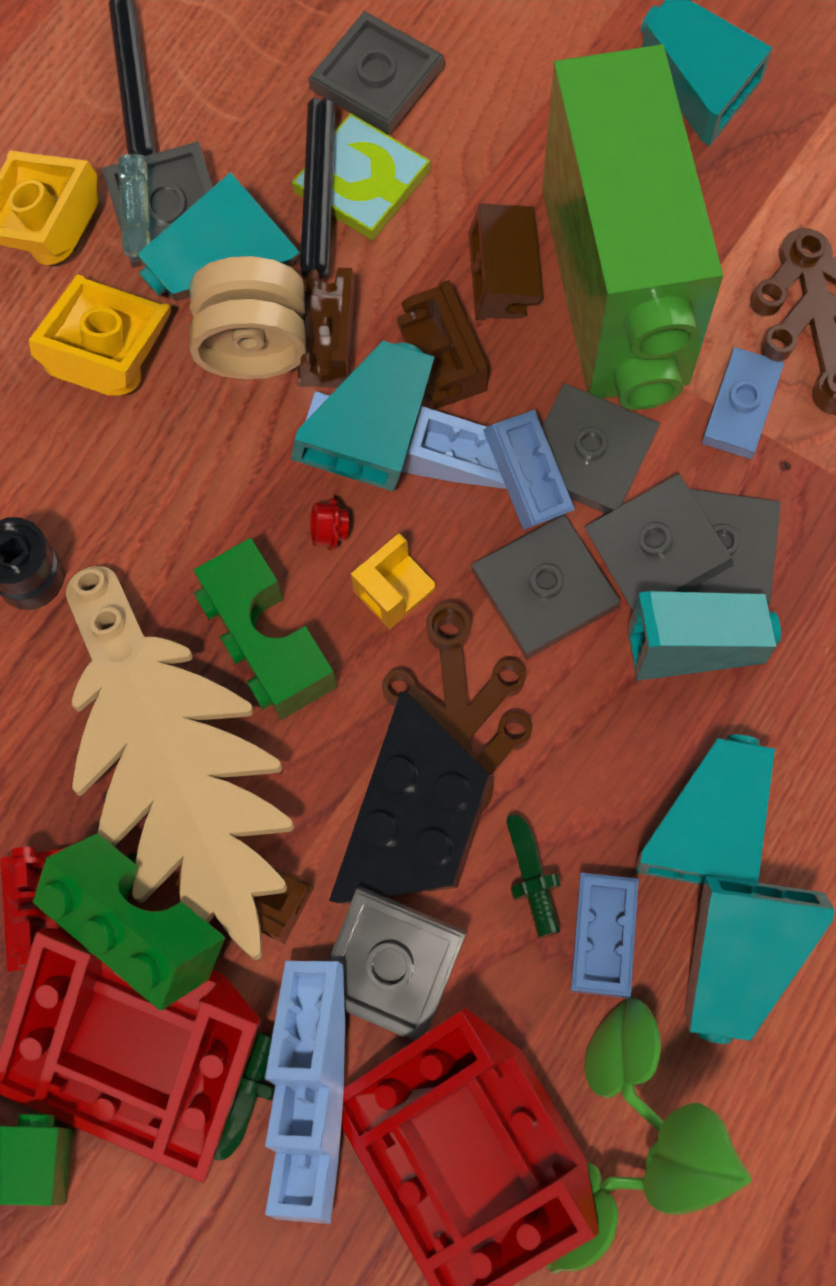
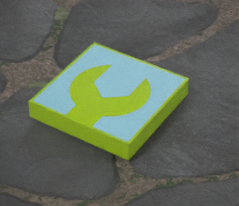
(369, 176)

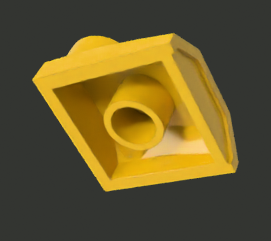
(45, 204)
(98, 336)

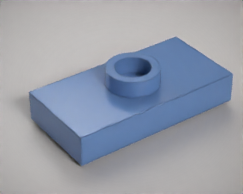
(743, 403)
(528, 469)
(604, 935)

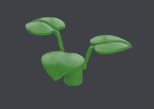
(693, 1155)

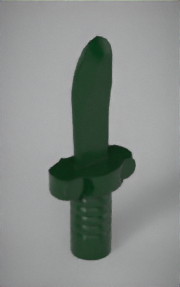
(534, 885)
(250, 1087)

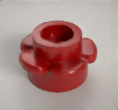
(328, 524)

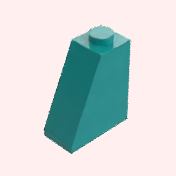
(709, 62)
(215, 227)
(369, 418)
(700, 632)
(717, 817)
(748, 953)

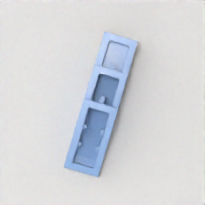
(445, 448)
(308, 1091)

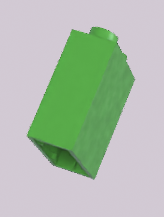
(628, 225)

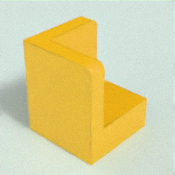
(391, 582)

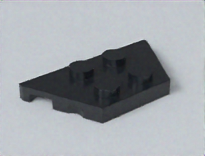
(415, 811)

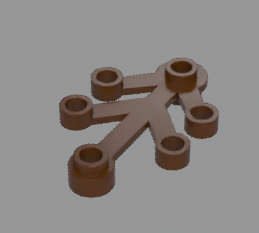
(816, 306)
(458, 717)

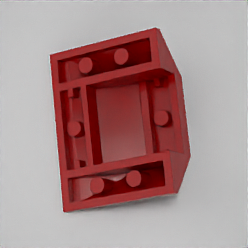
(120, 1066)
(470, 1157)

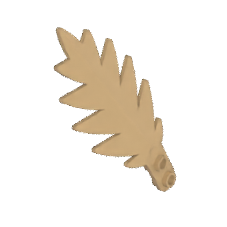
(171, 764)

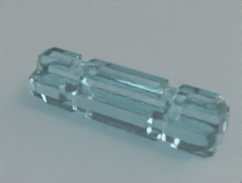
(134, 203)

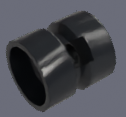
(28, 565)

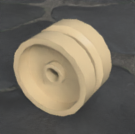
(247, 318)

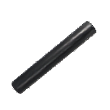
(131, 77)
(317, 187)

